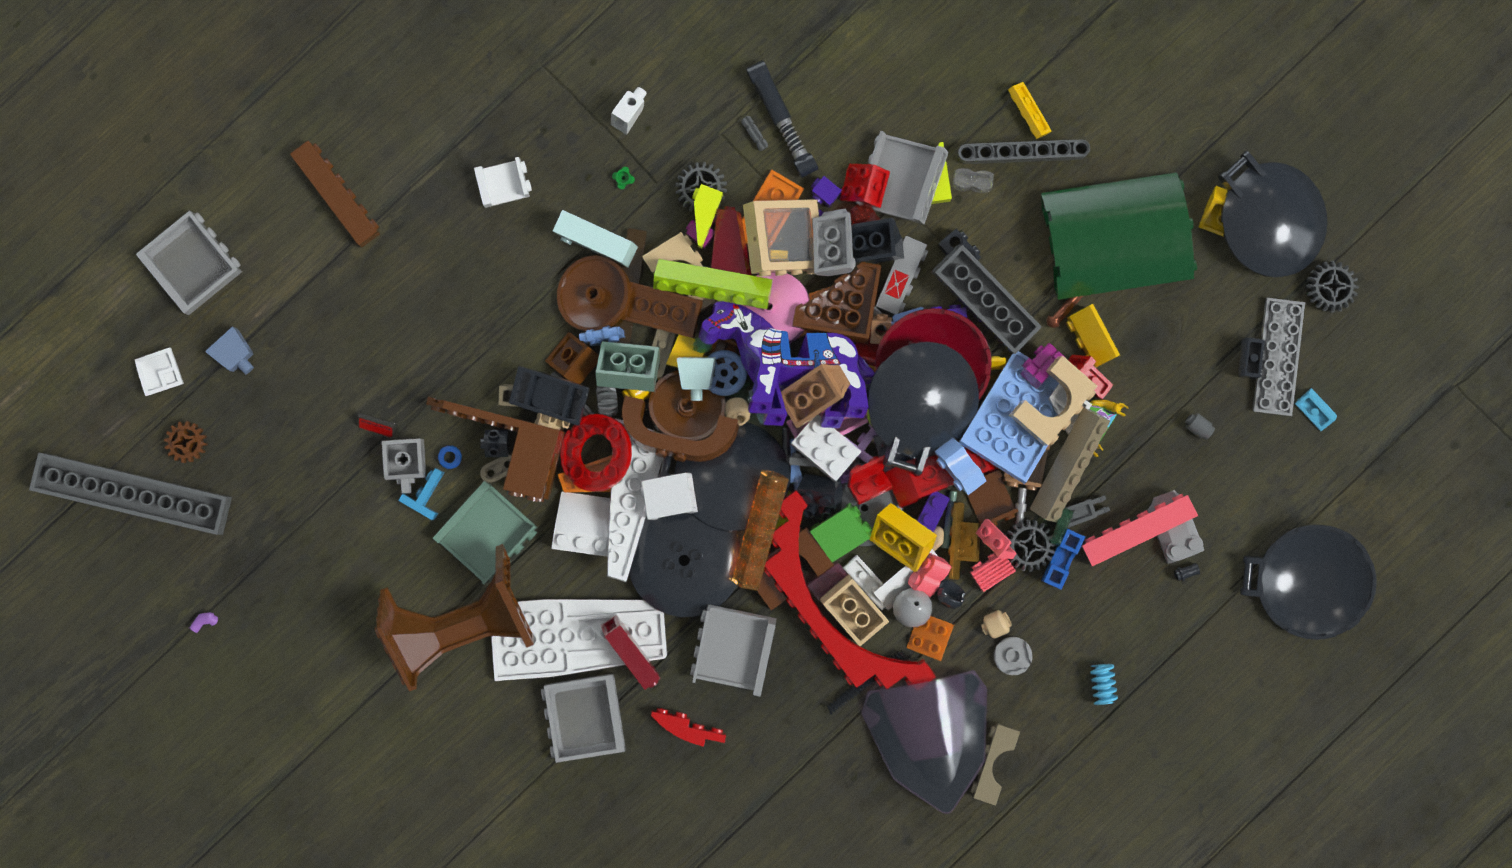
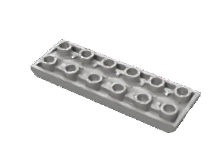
(1282, 334)

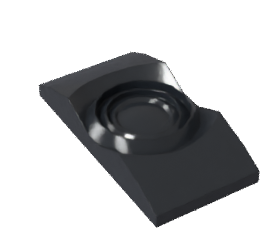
(549, 395)

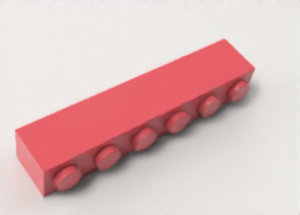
(1140, 530)

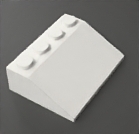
(582, 524)

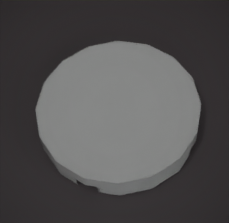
(1013, 655)

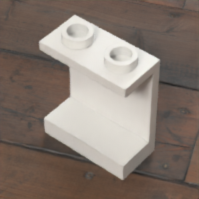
(503, 183)
(669, 496)

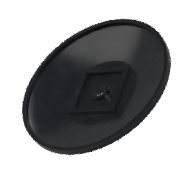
(681, 588)

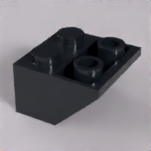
(821, 495)

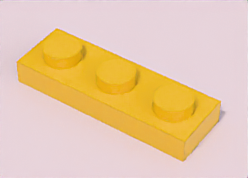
(1029, 110)

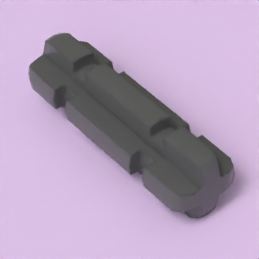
(754, 133)

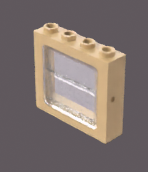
(780, 236)

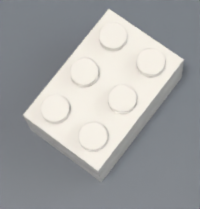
(825, 448)

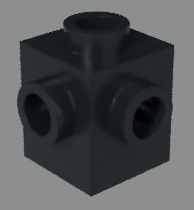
(495, 443)

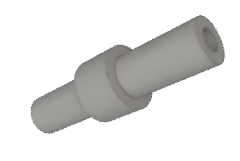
(1021, 506)

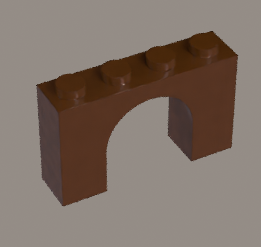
(811, 552)

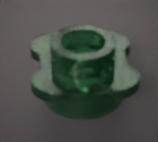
(700, 346)

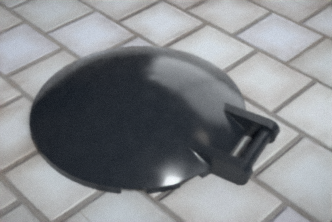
(1272, 217)
(921, 401)
(730, 481)
(1314, 581)

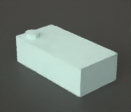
(594, 238)

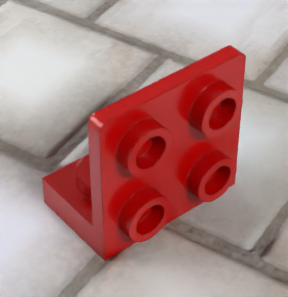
(865, 184)
(868, 480)

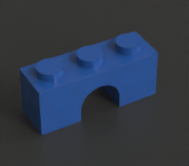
(1058, 567)

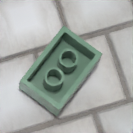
(627, 366)

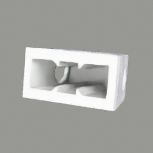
(628, 110)

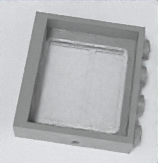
(189, 262)
(583, 718)

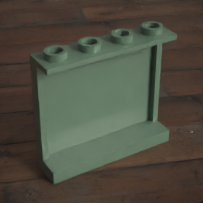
(480, 526)

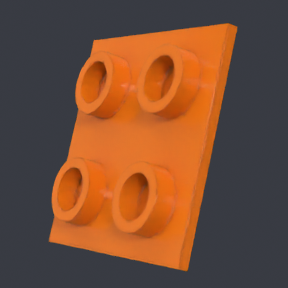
(931, 638)

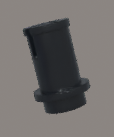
(1186, 572)

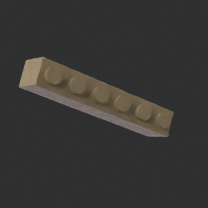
(1070, 465)

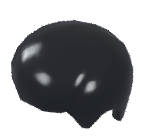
(950, 594)

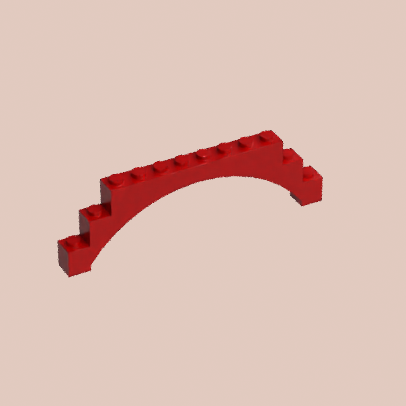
(854, 660)

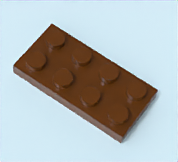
(663, 310)

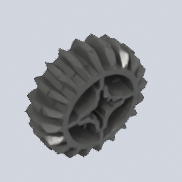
(698, 172)
(1348, 286)
(1031, 536)

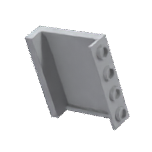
(912, 176)
(733, 648)

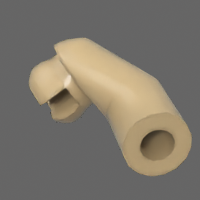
(939, 539)

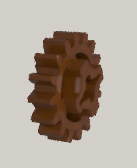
(187, 449)

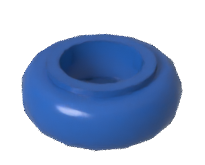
(458, 457)

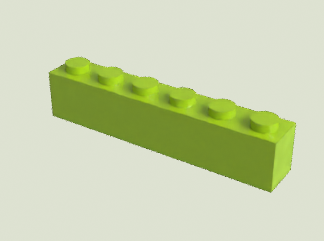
(712, 284)

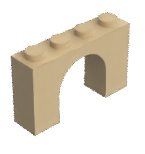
(677, 250)
(1077, 389)

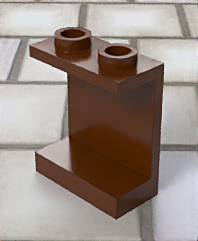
(992, 500)

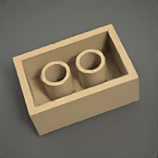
(854, 610)

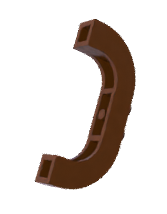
(673, 446)

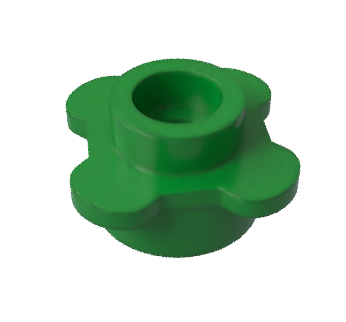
(618, 177)

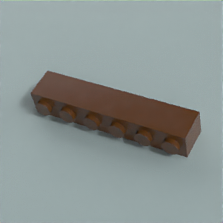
(335, 194)

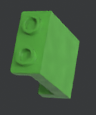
(841, 532)

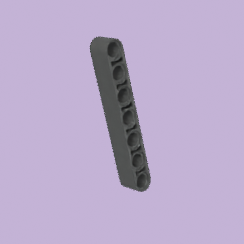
(1030, 146)

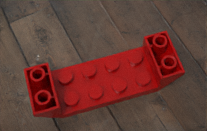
(910, 487)

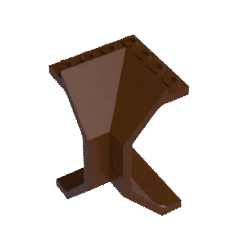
(418, 640)

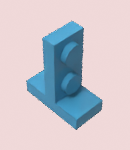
(424, 494)

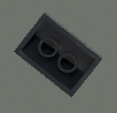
(876, 241)

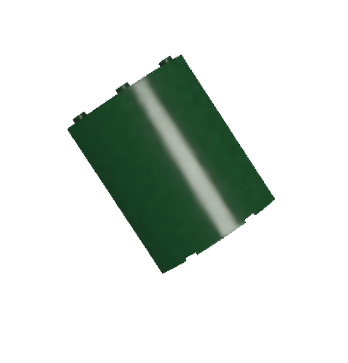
(1119, 235)

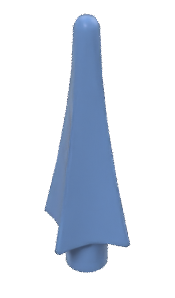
(795, 475)

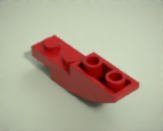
(679, 726)

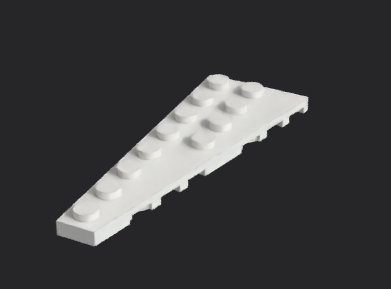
(628, 510)

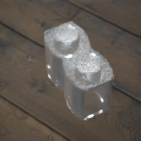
(977, 181)

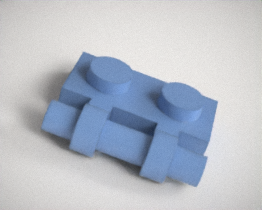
(608, 334)

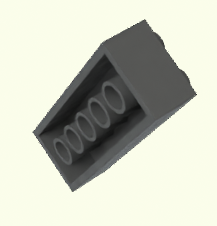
(986, 299)

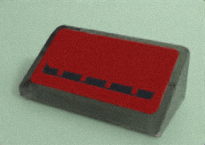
(376, 425)

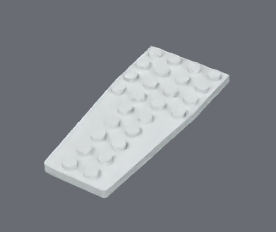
(572, 640)

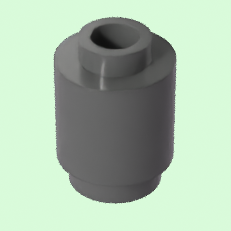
(1199, 426)

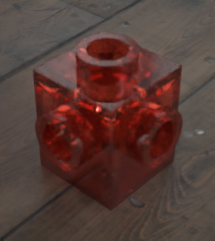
(863, 214)

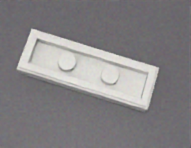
(865, 579)

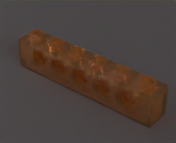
(760, 530)

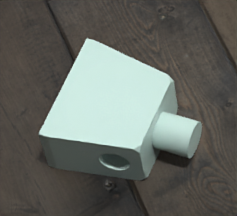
(696, 374)

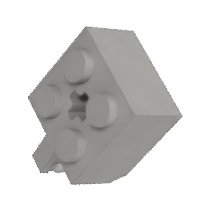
(397, 470)

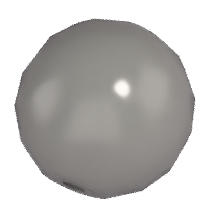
(912, 608)

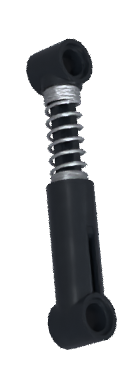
(778, 112)

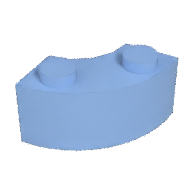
(960, 466)

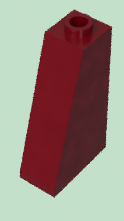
(730, 243)
(630, 652)

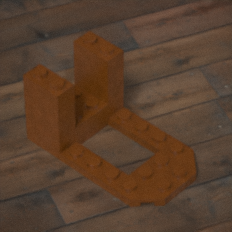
(534, 452)

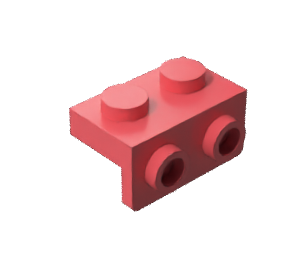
(995, 540)

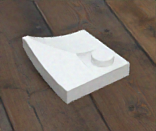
(158, 371)

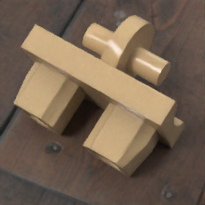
(551, 422)

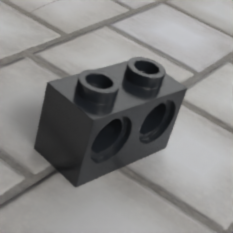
(962, 238)

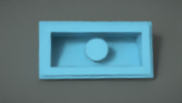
(1316, 409)

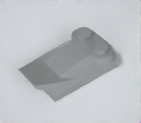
(833, 243)
(1181, 540)

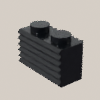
(1251, 358)

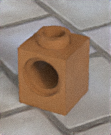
(880, 319)

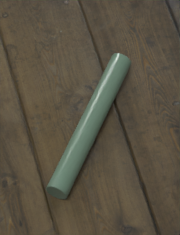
(949, 519)

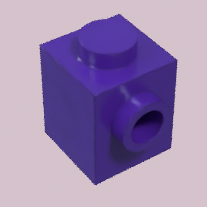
(825, 191)

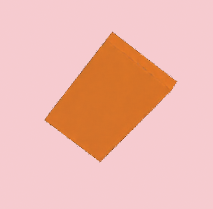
(776, 188)

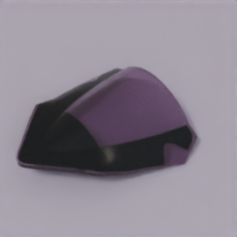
(931, 735)

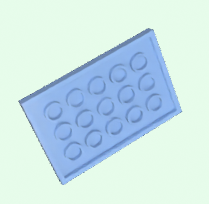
(996, 434)

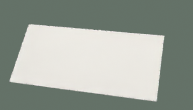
(894, 586)

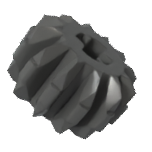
(607, 401)

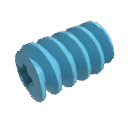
(1104, 684)

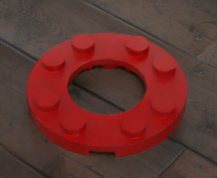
(572, 447)

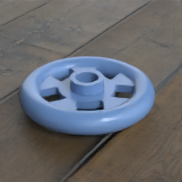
(740, 373)

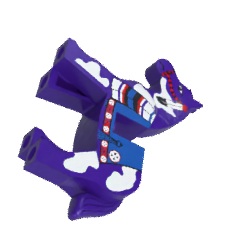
(772, 369)

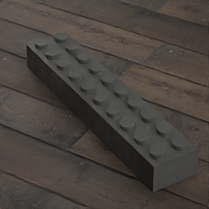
(130, 493)

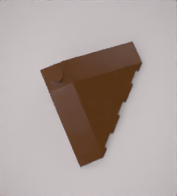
(844, 306)

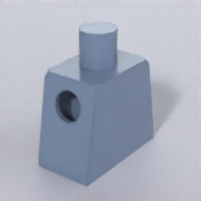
(232, 351)

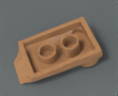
(814, 393)

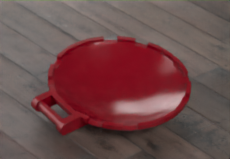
(943, 328)

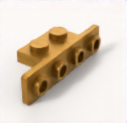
(964, 541)

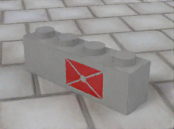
(900, 277)

